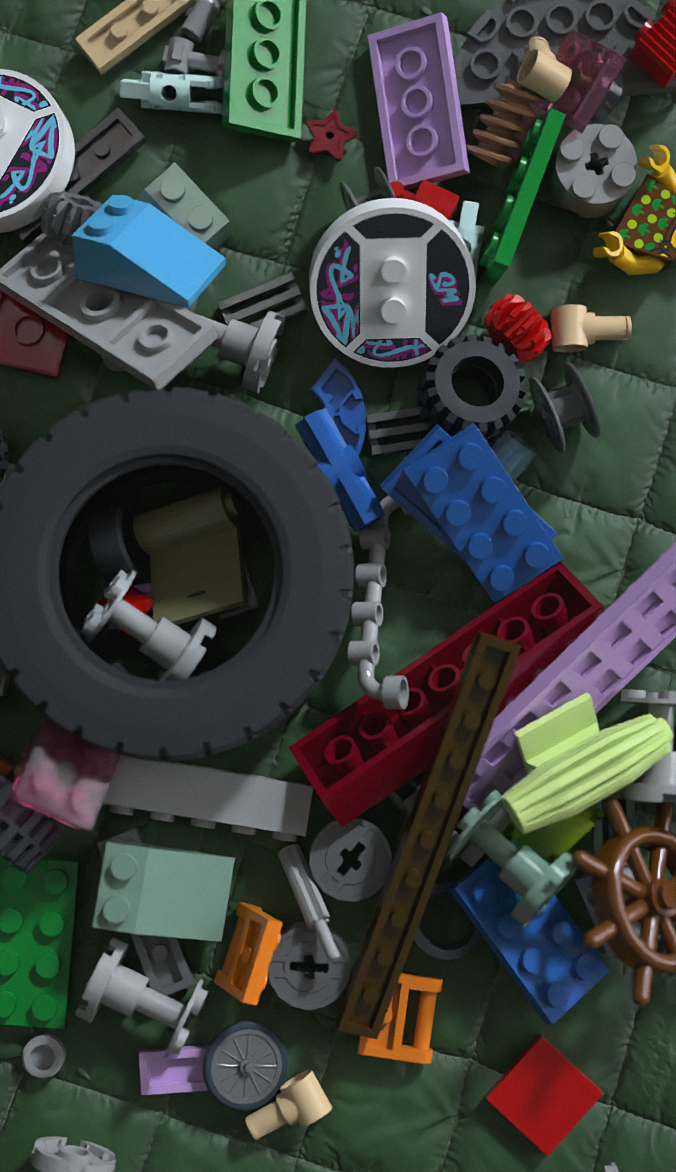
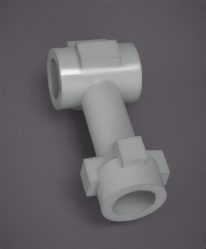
(179, 58)

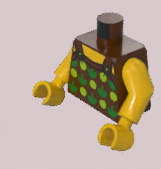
(648, 229)

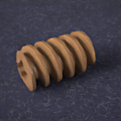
(504, 123)

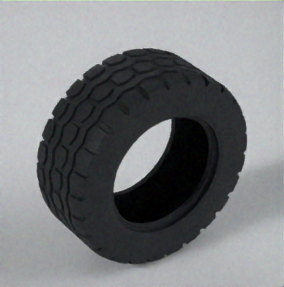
(97, 462)

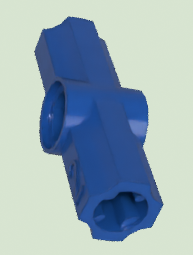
(342, 469)

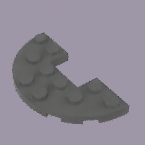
(499, 37)

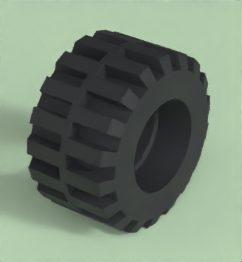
(487, 366)
(24, 832)

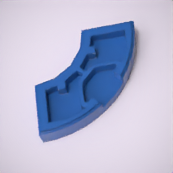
(343, 400)

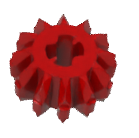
(517, 327)

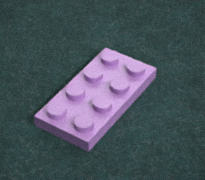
(418, 102)

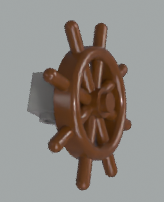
(632, 901)

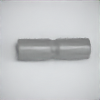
(201, 18)

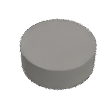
(43, 1055)

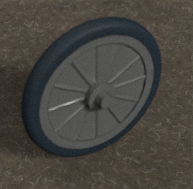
(245, 1065)

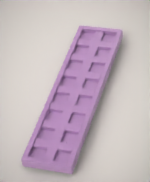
(595, 663)

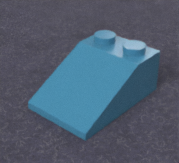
(143, 253)

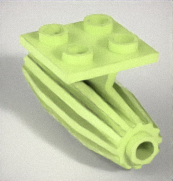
(577, 764)

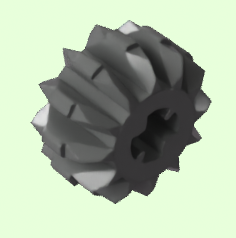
(66, 214)

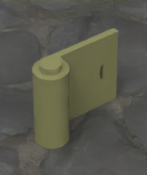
(194, 554)

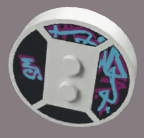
(34, 149)
(391, 282)

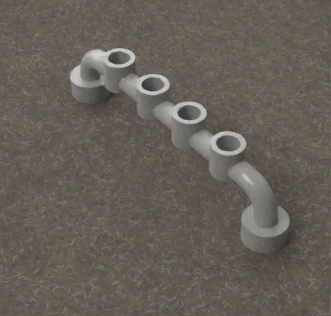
(369, 614)

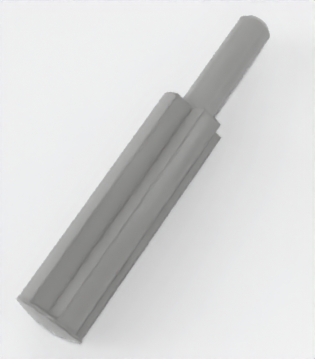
(308, 897)

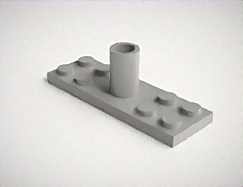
(125, 328)

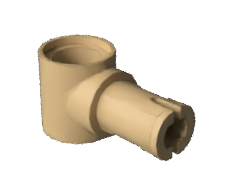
(542, 71)
(576, 328)
(299, 1101)

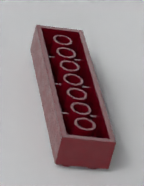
(376, 750)

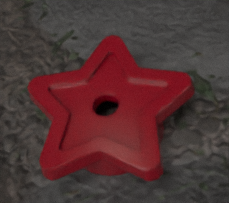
(334, 146)

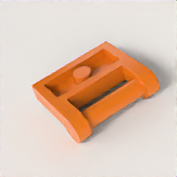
(249, 954)
(390, 1037)

